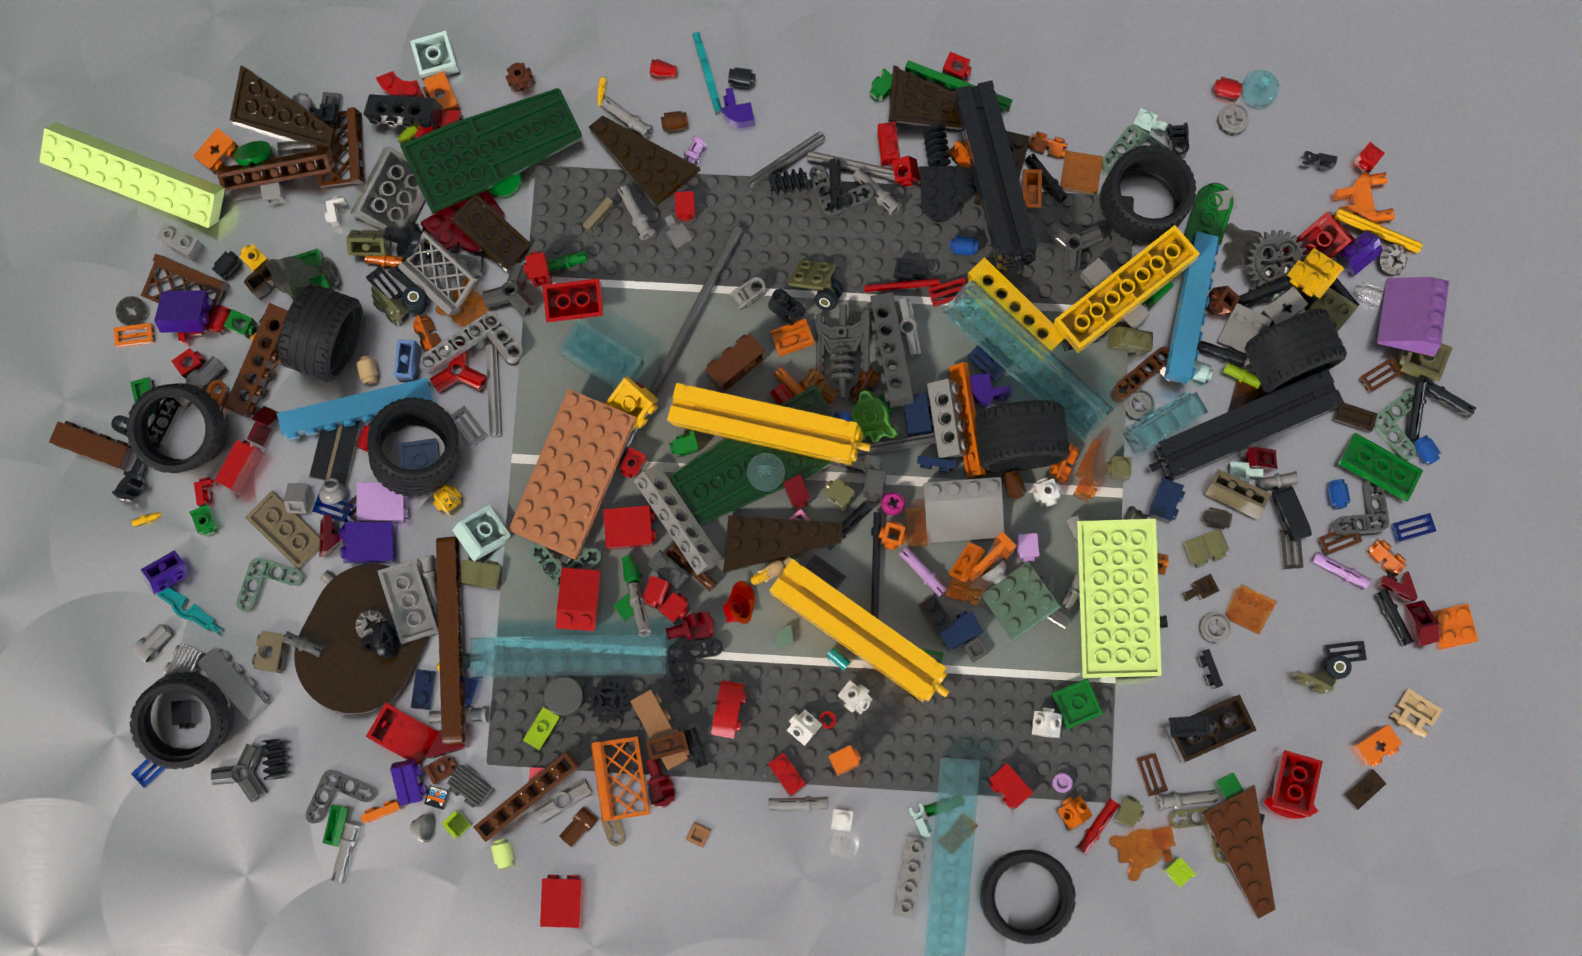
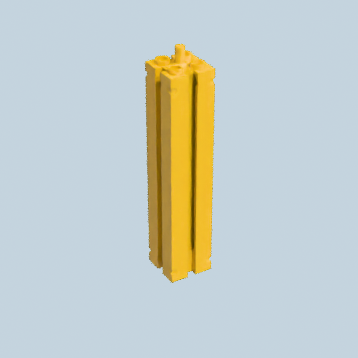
(766, 424)
(859, 632)

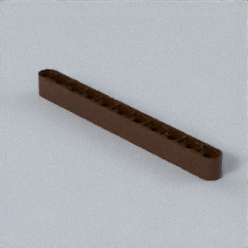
(450, 641)

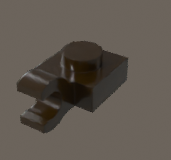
(1203, 587)

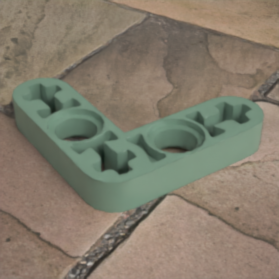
(1141, 136)
(1390, 419)
(266, 573)
(556, 575)

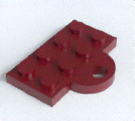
(447, 233)

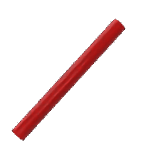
(901, 285)

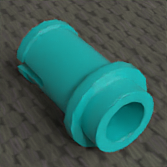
(839, 659)

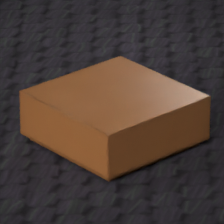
(698, 835)

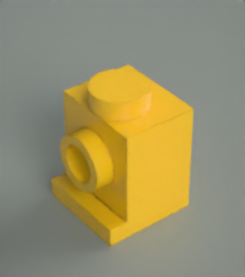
(255, 263)

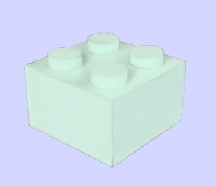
(434, 55)
(481, 533)

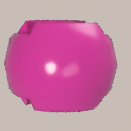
(896, 496)

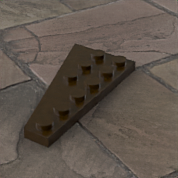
(921, 102)
(267, 108)
(649, 164)
(769, 539)

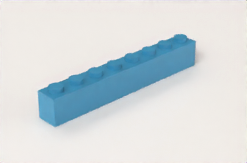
(1190, 310)
(348, 409)

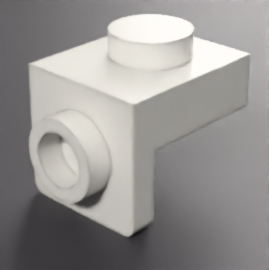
(332, 210)

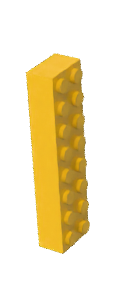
(1126, 289)

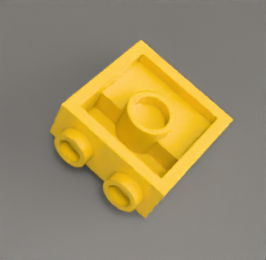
(1315, 273)
(633, 400)

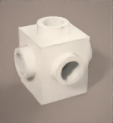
(1044, 498)
(855, 697)
(1046, 723)
(804, 727)

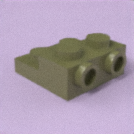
(1426, 365)

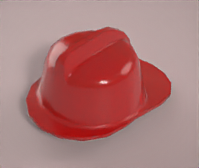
(740, 603)

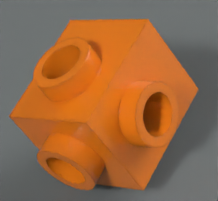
(893, 528)
(1074, 812)

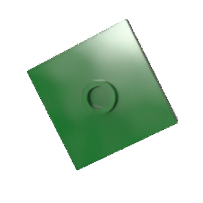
(1077, 703)

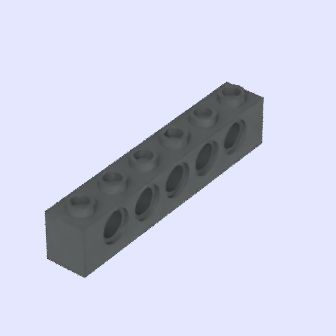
(895, 395)

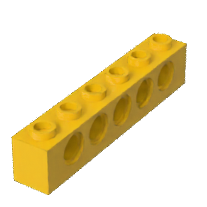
(985, 269)

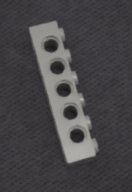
(677, 519)

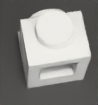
(842, 820)

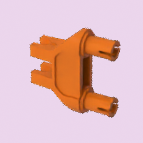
(1362, 200)

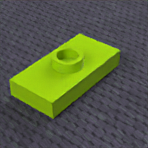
(541, 728)

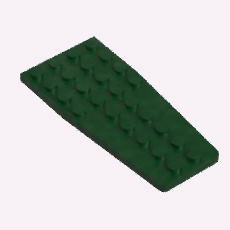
(489, 147)
(719, 480)

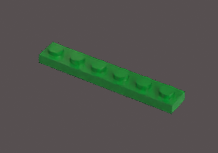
(949, 82)

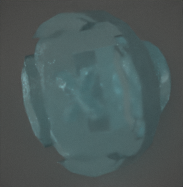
(1260, 88)
(766, 472)

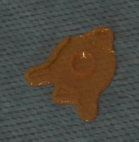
(472, 307)
(1141, 849)

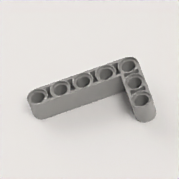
(470, 340)

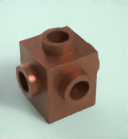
(519, 77)
(1222, 300)

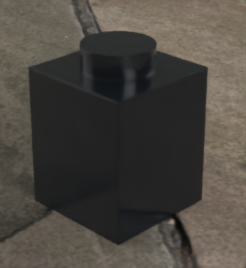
(184, 713)

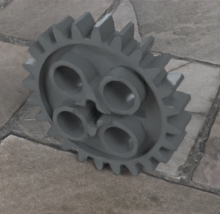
(1275, 244)

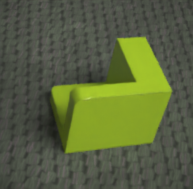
(456, 824)
(1179, 871)

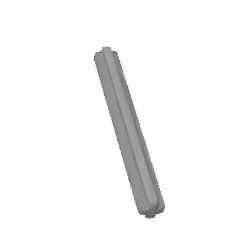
(852, 165)
(493, 390)

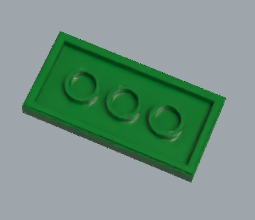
(1380, 467)

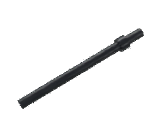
(875, 531)

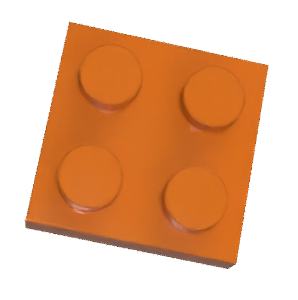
(1455, 626)

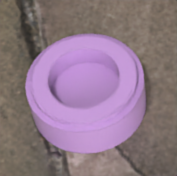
(1062, 782)

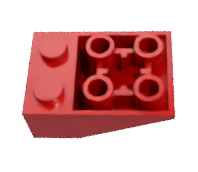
(402, 733)

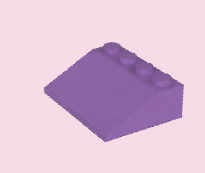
(1413, 314)

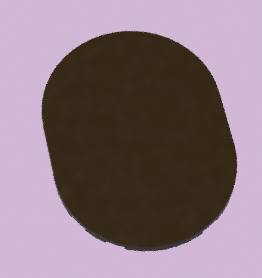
(345, 674)

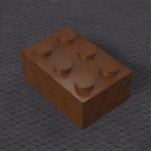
(735, 363)

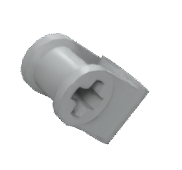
(747, 294)

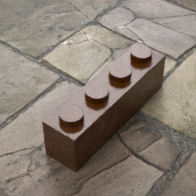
(90, 445)

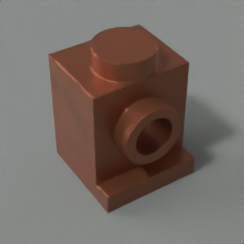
(436, 776)

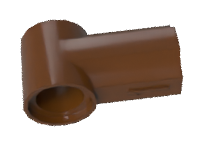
(581, 823)

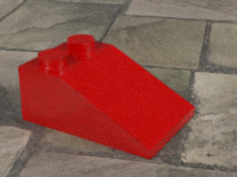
(1326, 236)
(578, 599)
(1296, 783)

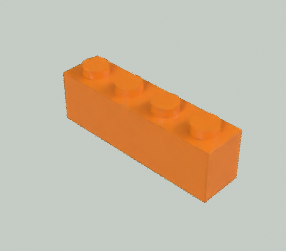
(845, 760)

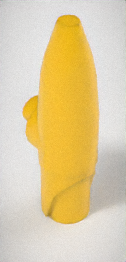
(601, 90)
(145, 518)

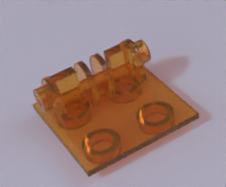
(1250, 609)

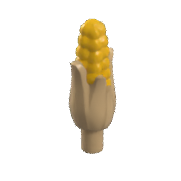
(770, 571)

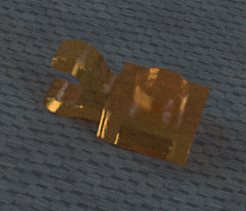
(961, 590)
(1171, 842)

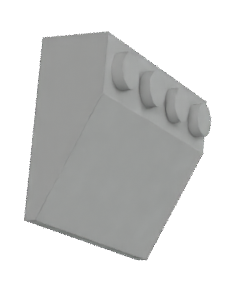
(390, 193)
(963, 510)

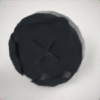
(405, 238)
(382, 640)

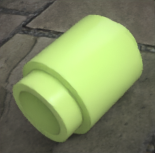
(502, 853)

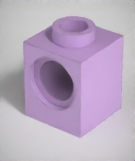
(1027, 547)

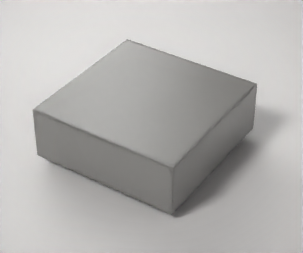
(1226, 196)

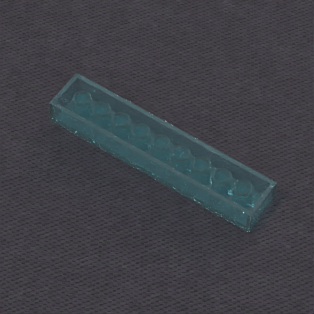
(1027, 358)
(568, 656)
(952, 857)

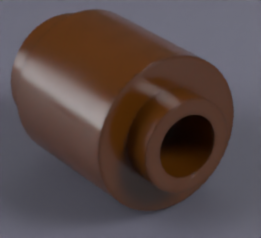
(674, 120)
(1014, 485)

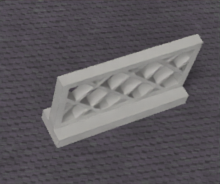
(432, 287)

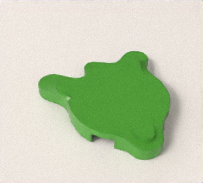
(873, 417)

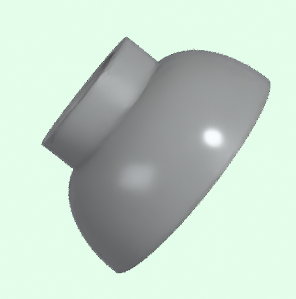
(332, 491)
(995, 572)
(423, 828)

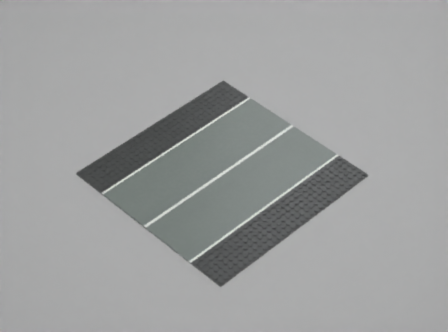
(645, 303)

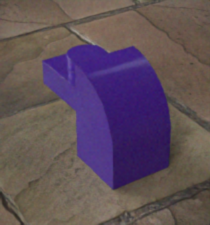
(737, 115)
(984, 393)

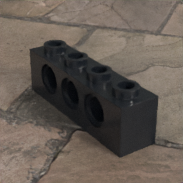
(402, 110)

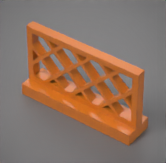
(1002, 547)
(602, 779)

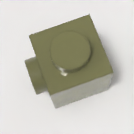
(1119, 467)
(1129, 812)

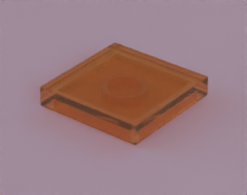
(1081, 172)

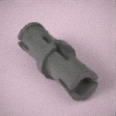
(303, 644)

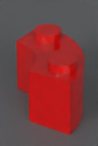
(397, 87)
(728, 708)

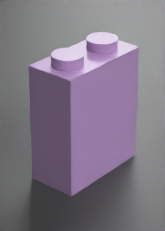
(379, 504)

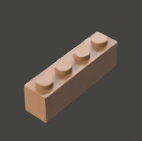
(657, 724)

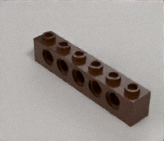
(276, 169)
(250, 365)
(526, 796)

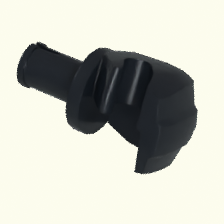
(132, 484)

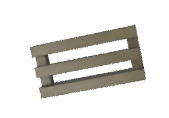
(598, 215)

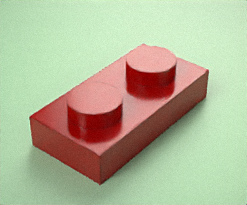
(787, 774)

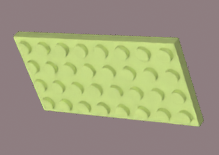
(1119, 598)

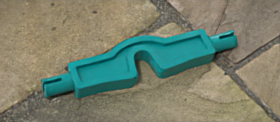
(707, 72)
(194, 613)

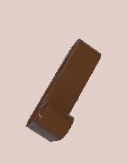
(1141, 374)

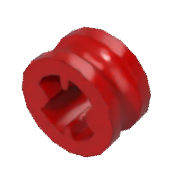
(831, 715)

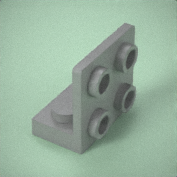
(1242, 326)

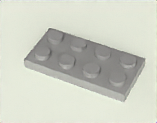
(407, 601)

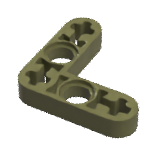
(1182, 824)

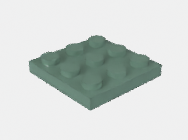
(1020, 601)

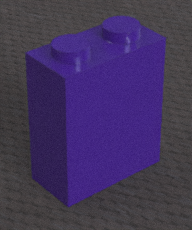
(183, 311)
(366, 542)

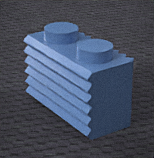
(406, 360)

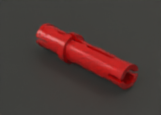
(1092, 834)

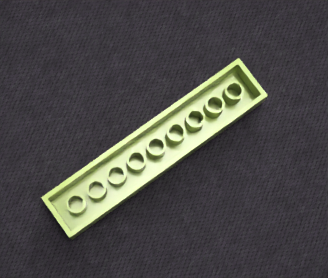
(132, 174)

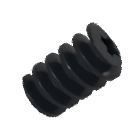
(936, 146)
(788, 181)
(274, 759)

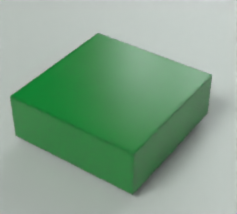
(624, 608)

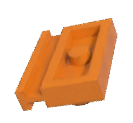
(792, 338)

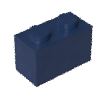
(917, 415)
(1166, 500)
(964, 629)

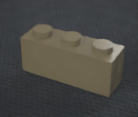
(1238, 494)

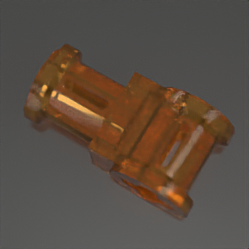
(827, 392)

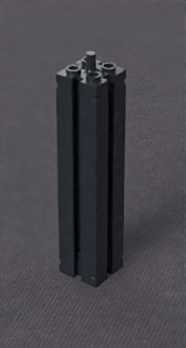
(995, 176)
(1246, 426)

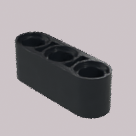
(1291, 513)

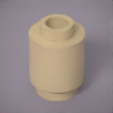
(367, 370)

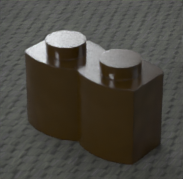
(259, 282)

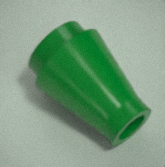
(630, 570)

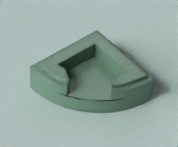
(784, 637)

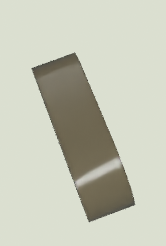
(609, 831)

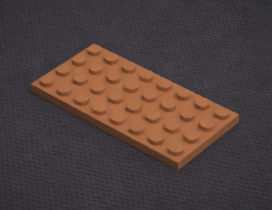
(572, 474)

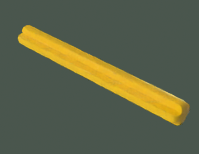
(1378, 230)

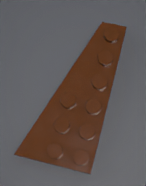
(1241, 839)

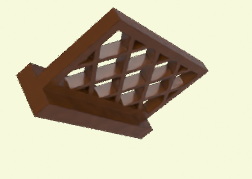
(355, 151)
(185, 272)

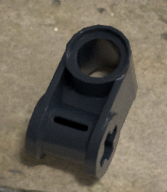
(1178, 137)
(786, 307)

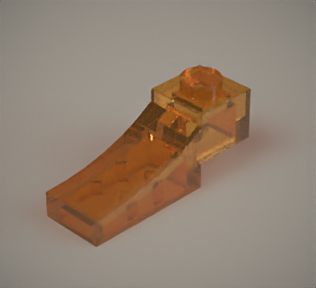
(1086, 486)

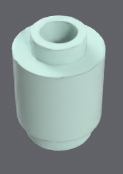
(1202, 371)

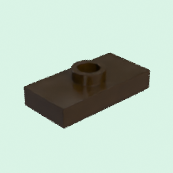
(1356, 417)
(1364, 789)

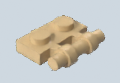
(1418, 707)

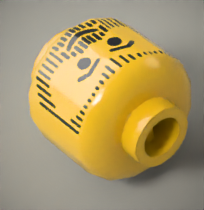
(447, 498)

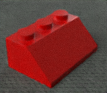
(573, 300)

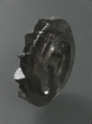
(330, 271)
(130, 302)

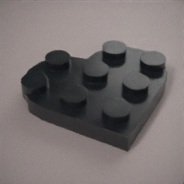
(944, 190)

